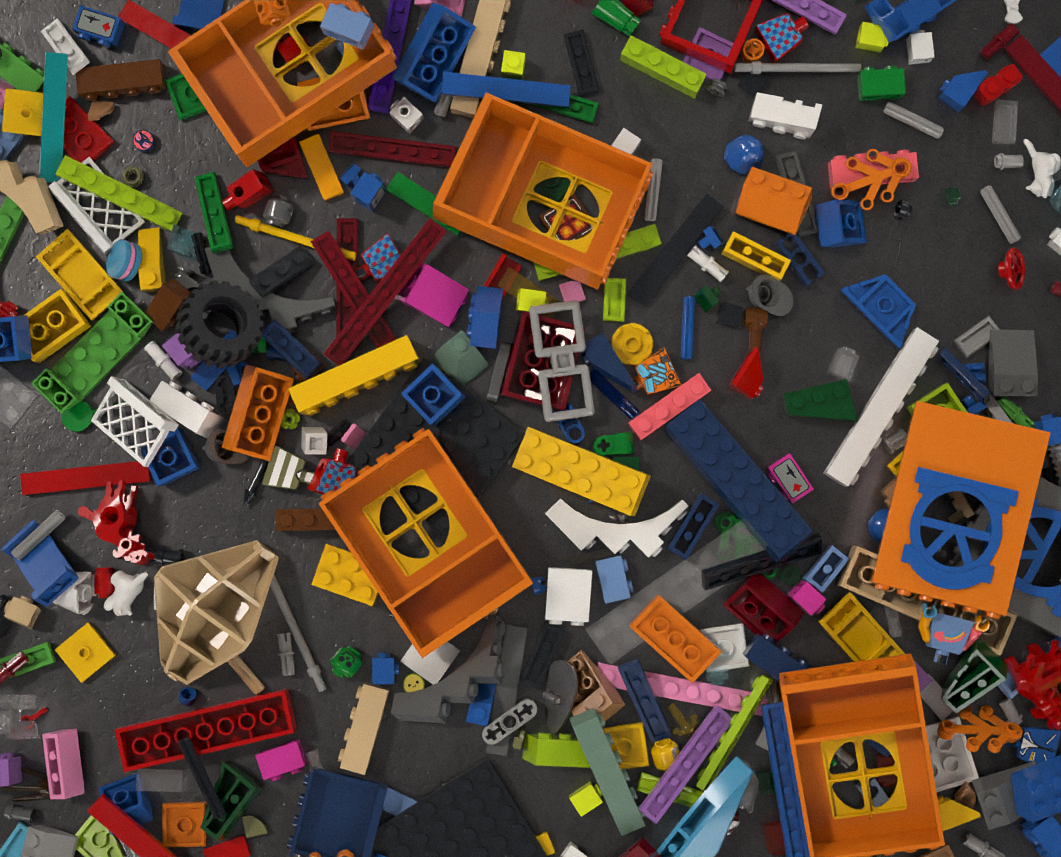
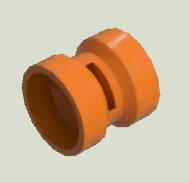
(752, 47)

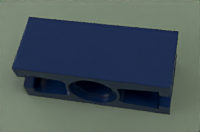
(808, 259)

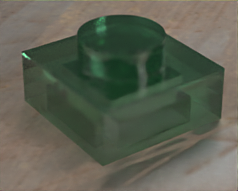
(766, 783)

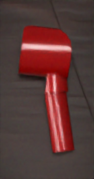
(33, 717)

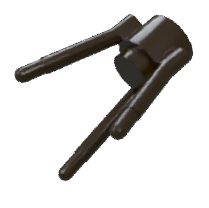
(42, 787)

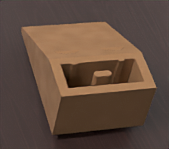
(594, 689)

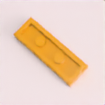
(321, 167)

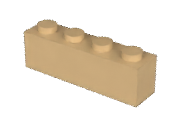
(364, 729)

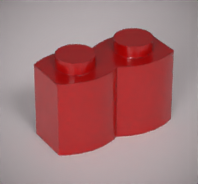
(999, 84)

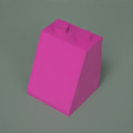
(433, 295)

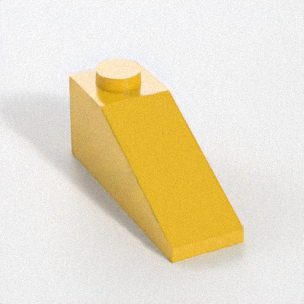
(152, 262)

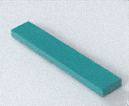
(53, 115)

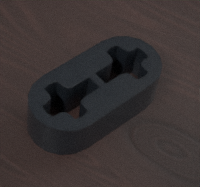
(220, 394)

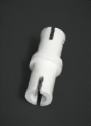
(707, 263)
(163, 360)

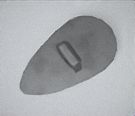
(559, 694)

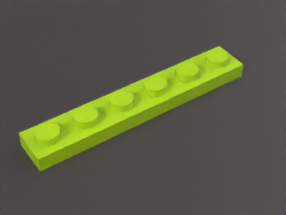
(118, 193)
(635, 242)
(730, 738)

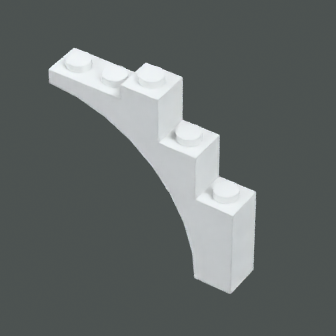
(643, 534)

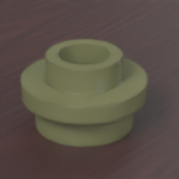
(127, 174)

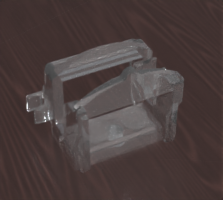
(11, 720)

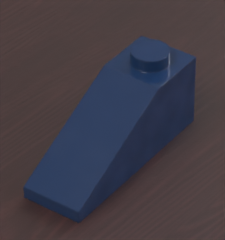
(606, 362)

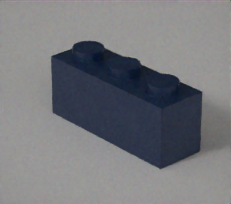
(692, 526)

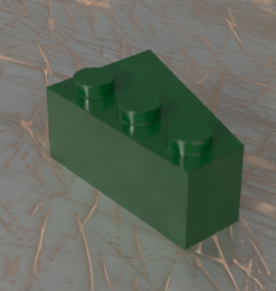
(823, 401)
(973, 676)
(236, 794)

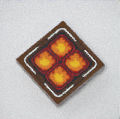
(570, 227)

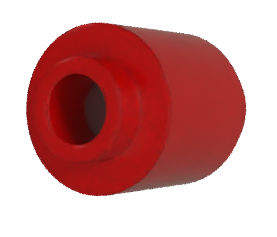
(102, 582)

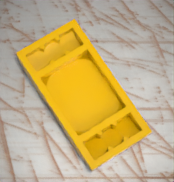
(79, 274)
(858, 631)

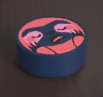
(143, 140)

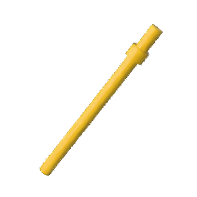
(256, 225)

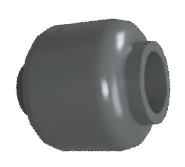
(278, 211)

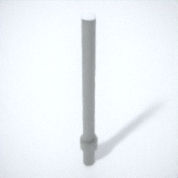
(757, 67)
(313, 669)

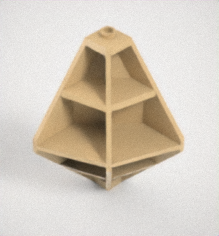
(210, 607)

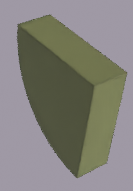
(517, 742)
(253, 826)

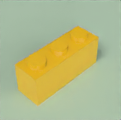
(755, 256)

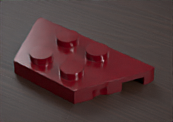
(284, 161)

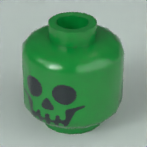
(346, 662)

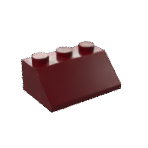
(763, 608)

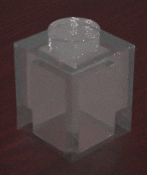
(843, 363)

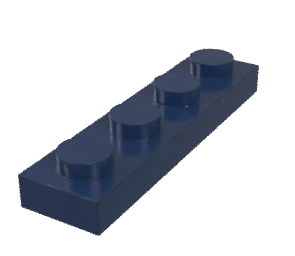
(645, 700)

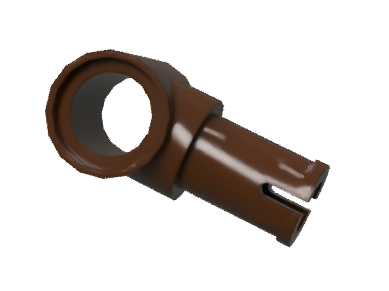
(755, 320)

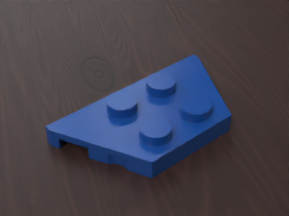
(883, 306)

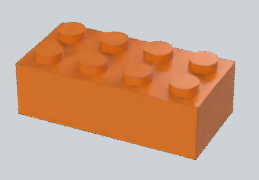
(257, 413)

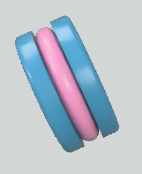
(123, 260)

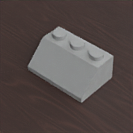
(48, 842)

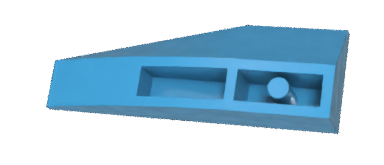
(708, 820)

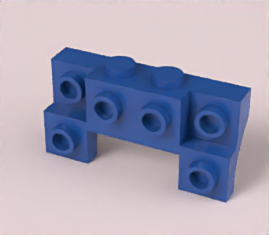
(905, 16)

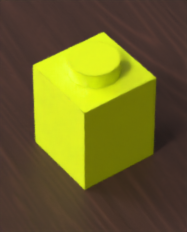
(871, 37)
(513, 65)
(528, 298)
(586, 798)

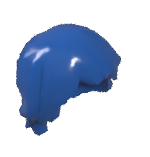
(744, 154)

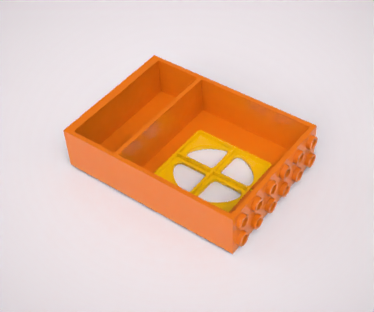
(246, 95)
(496, 176)
(452, 585)
(853, 704)

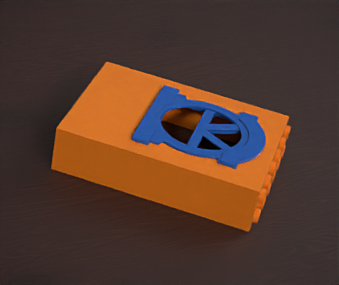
(969, 455)

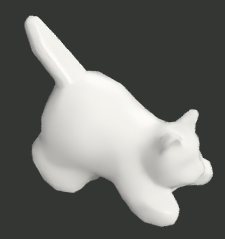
(1044, 167)
(125, 592)

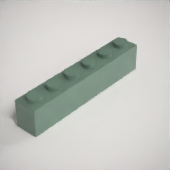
(606, 769)

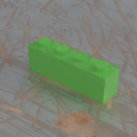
(17, 71)

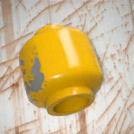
(664, 753)

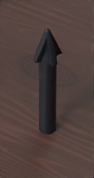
(250, 492)

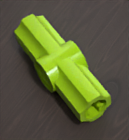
(686, 797)

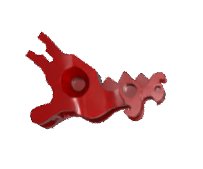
(115, 523)
(1038, 681)

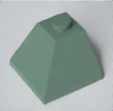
(460, 359)

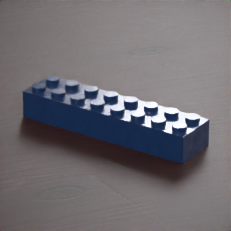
(738, 480)

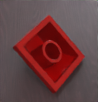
(749, 376)

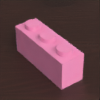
(63, 764)

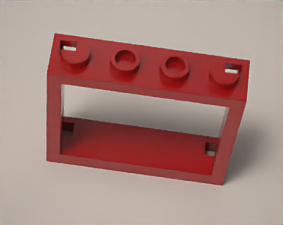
(701, 53)

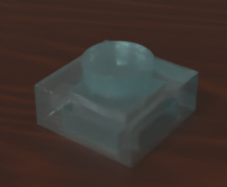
(716, 677)

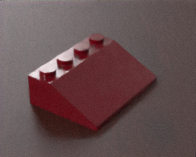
(523, 366)

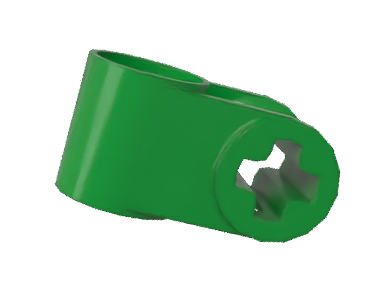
(617, 444)

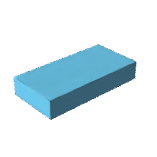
(14, 844)

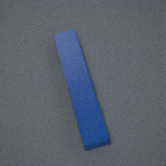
(506, 89)

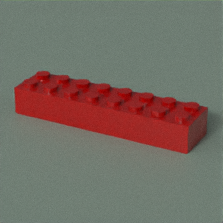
(208, 728)

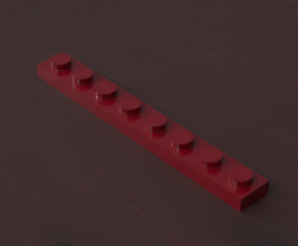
(385, 292)

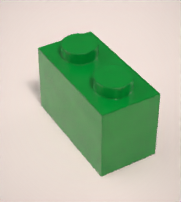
(881, 83)

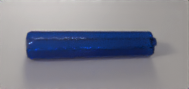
(613, 395)

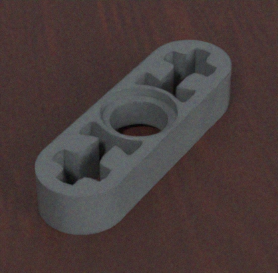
(499, 371)

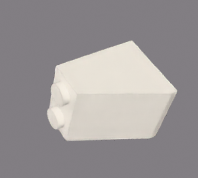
(568, 595)

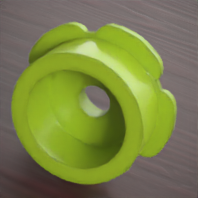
(295, 418)

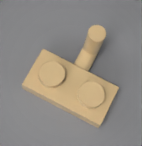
(961, 505)

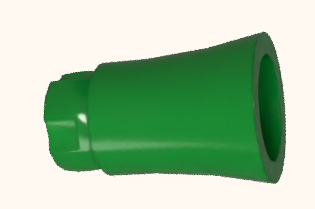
(617, 16)

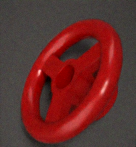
(1010, 268)

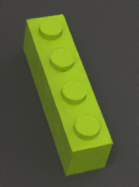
(662, 67)

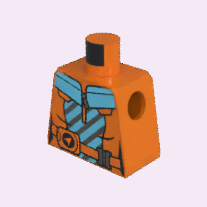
(656, 374)

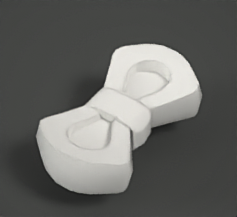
(1012, 15)

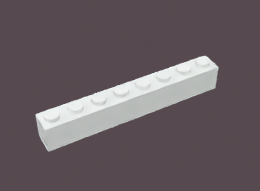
(881, 406)

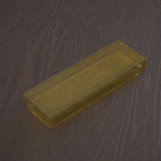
(513, 281)

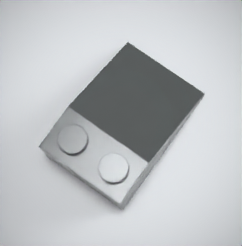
(1012, 363)
(997, 797)

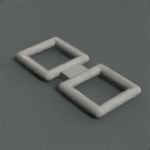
(562, 360)

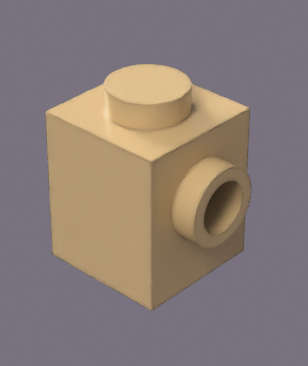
(22, 611)

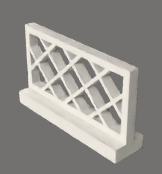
(85, 221)
(139, 404)

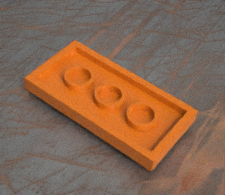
(675, 638)

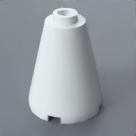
(78, 595)

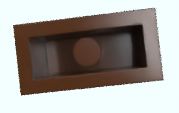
(167, 304)

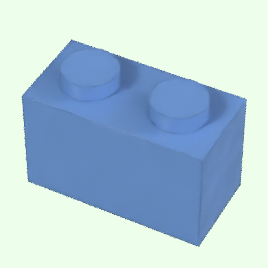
(347, 25)
(825, 568)
(613, 578)

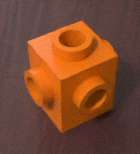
(272, 11)

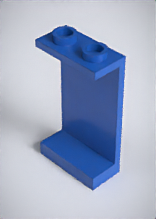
(197, 14)
(43, 566)

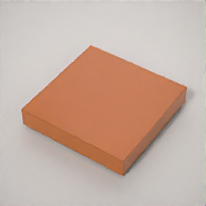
(182, 824)

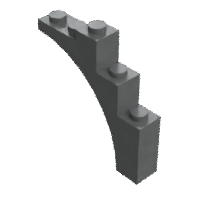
(284, 310)
(461, 686)

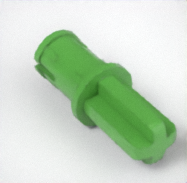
(1014, 413)

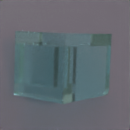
(181, 241)

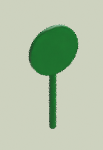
(78, 417)

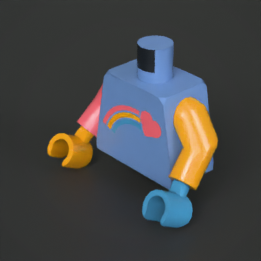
(948, 632)

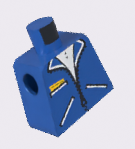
(1036, 744)

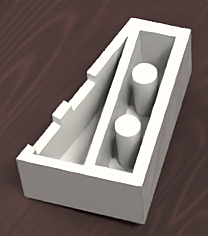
(784, 115)
(187, 410)

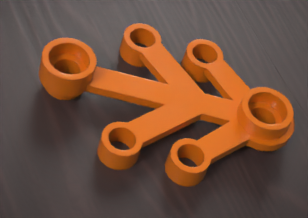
(874, 177)
(1008, 731)

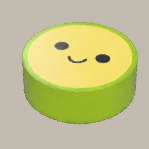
(413, 682)

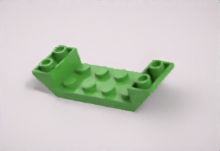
(94, 354)

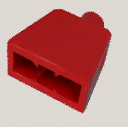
(248, 190)

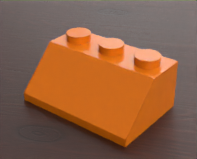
(350, 111)
(774, 200)

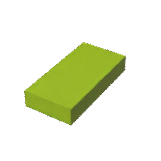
(614, 300)

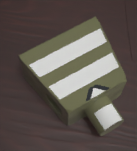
(286, 470)

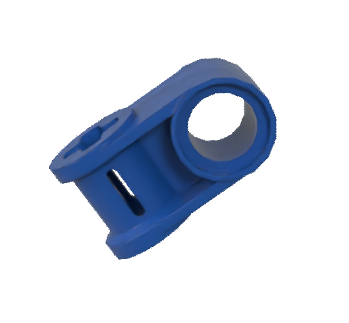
(570, 424)

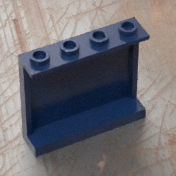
(337, 814)

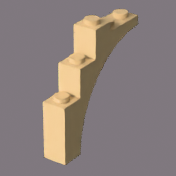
(31, 196)

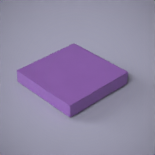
(714, 43)

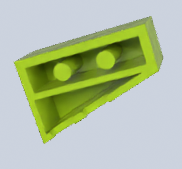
(553, 750)

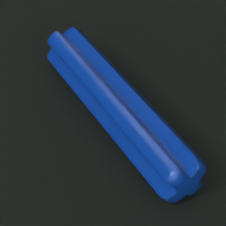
(687, 328)

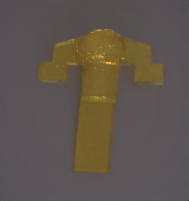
(687, 727)

